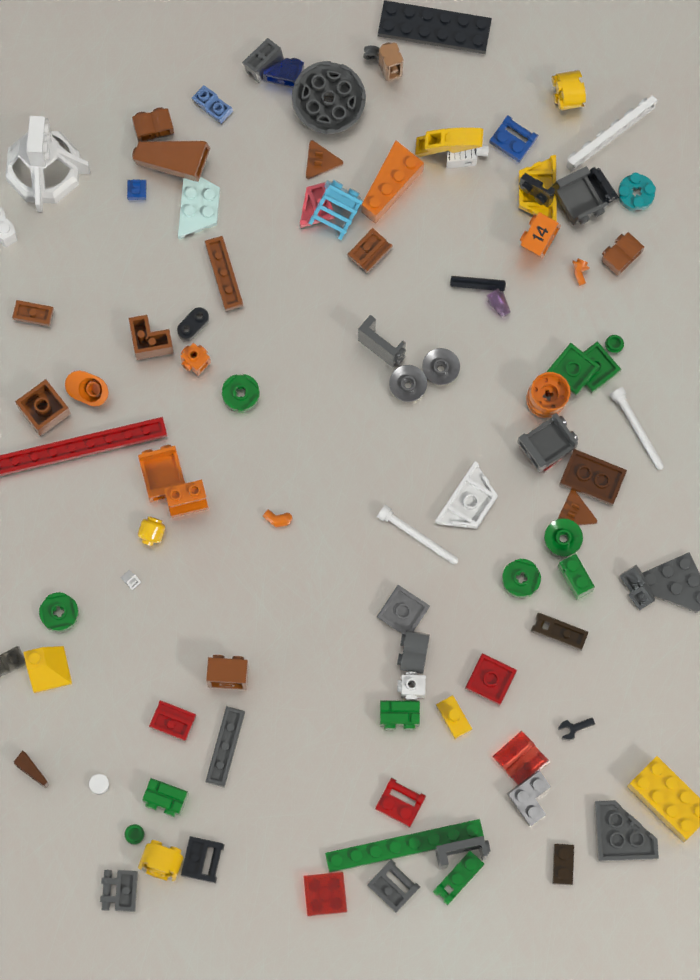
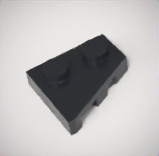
(534, 187)

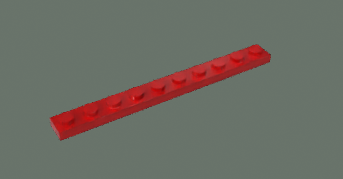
(82, 446)

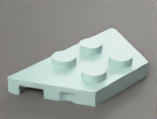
(198, 206)

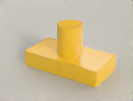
(453, 717)

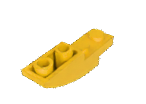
(448, 140)

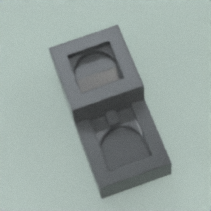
(639, 588)

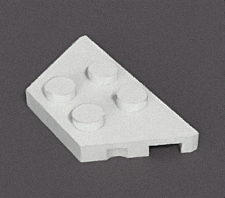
(469, 501)

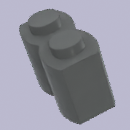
(414, 651)

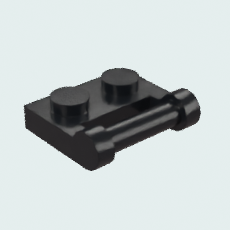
(196, 856)

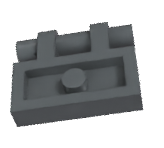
(125, 890)

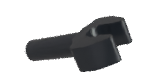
(575, 727)

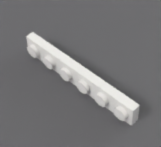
(616, 128)

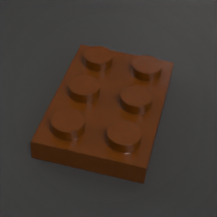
(593, 477)

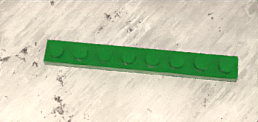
(401, 846)

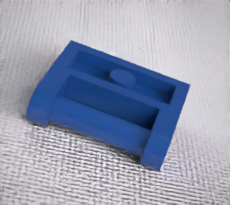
(511, 144)

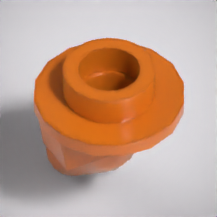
(580, 266)

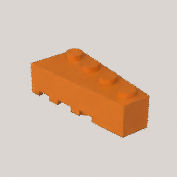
(394, 178)

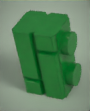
(576, 576)
(399, 714)
(165, 797)

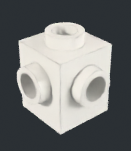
(417, 681)

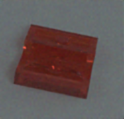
(520, 758)

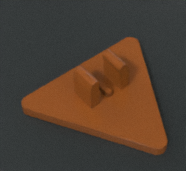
(320, 160)
(577, 510)

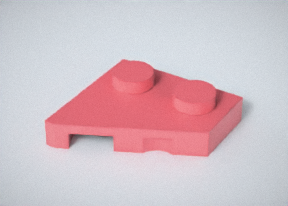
(312, 198)

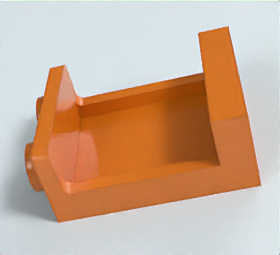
(160, 471)
(186, 498)

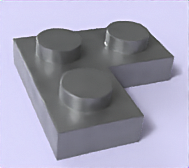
(524, 797)

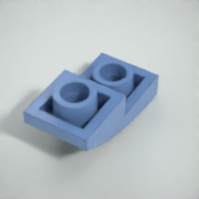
(211, 104)

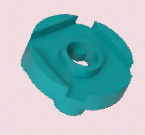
(637, 202)

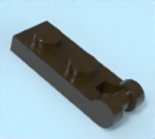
(560, 631)

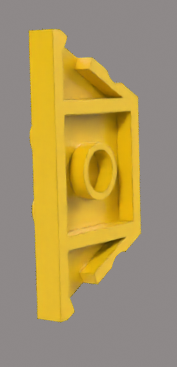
(546, 173)

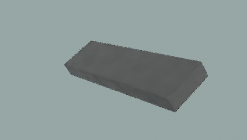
(225, 746)

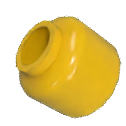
(151, 530)

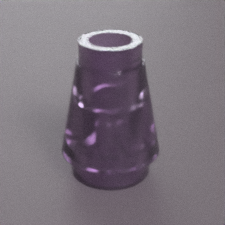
(498, 302)

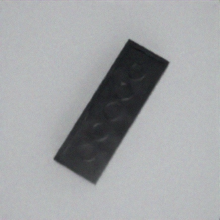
(434, 27)

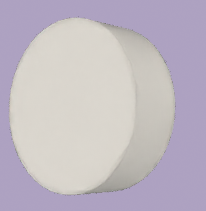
(99, 784)

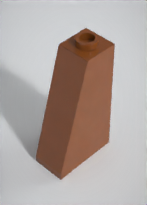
(176, 158)

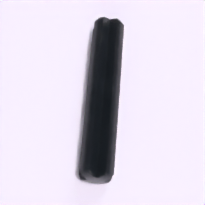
(477, 283)

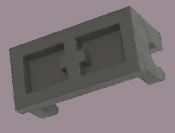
(262, 58)

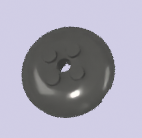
(328, 80)

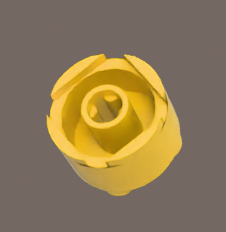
(569, 90)
(161, 861)

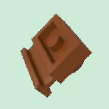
(369, 250)

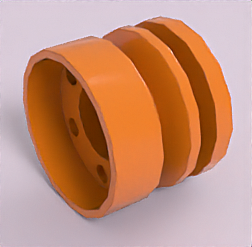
(553, 386)

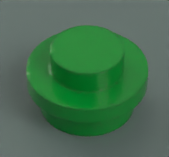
(614, 344)
(134, 834)

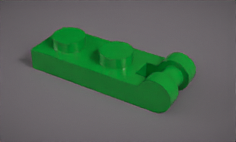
(459, 877)

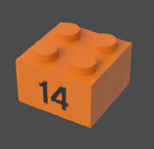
(540, 234)

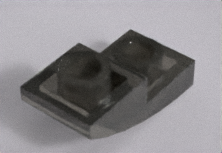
(11, 660)

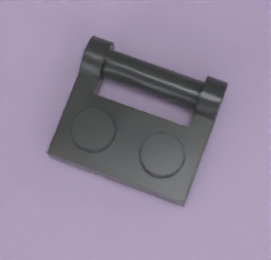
(388, 890)

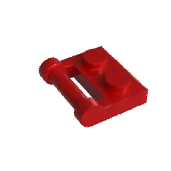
(396, 808)

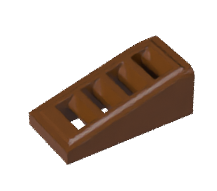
(26, 765)

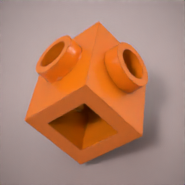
(195, 358)

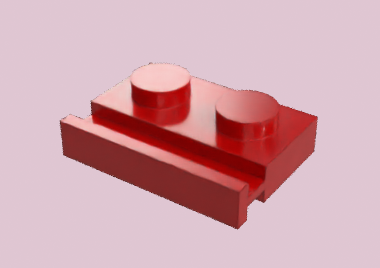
(172, 720)

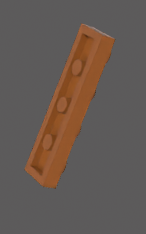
(223, 273)

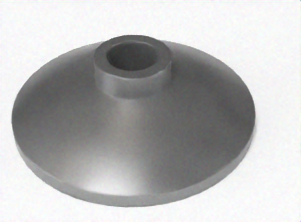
(444, 358)
(408, 374)

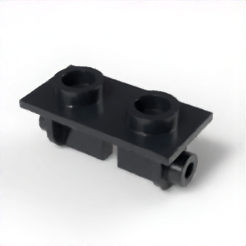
(602, 186)

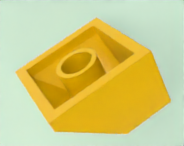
(47, 668)

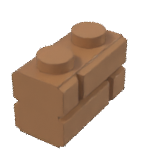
(390, 61)

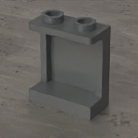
(578, 197)
(378, 345)
(548, 442)
(445, 850)

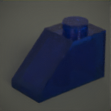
(284, 72)

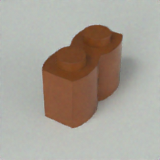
(153, 124)
(622, 253)

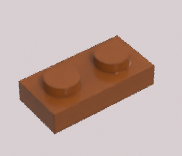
(33, 313)

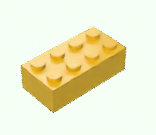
(668, 798)

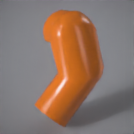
(278, 520)

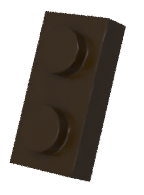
(563, 864)

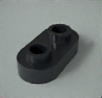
(193, 323)

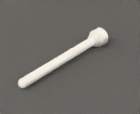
(619, 396)
(387, 515)

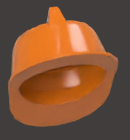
(86, 388)

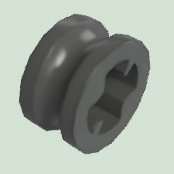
(371, 53)

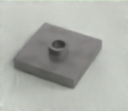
(403, 610)

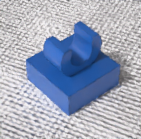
(136, 189)

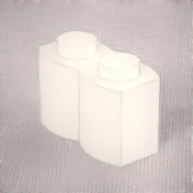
(7, 231)

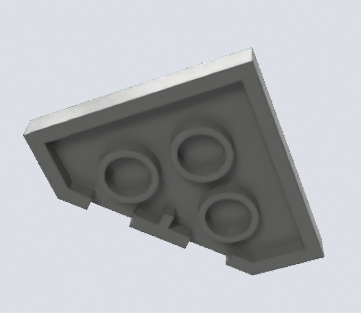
(676, 582)
(621, 835)

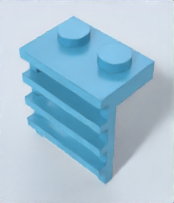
(346, 199)

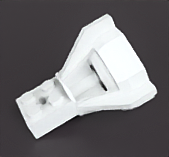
(37, 151)

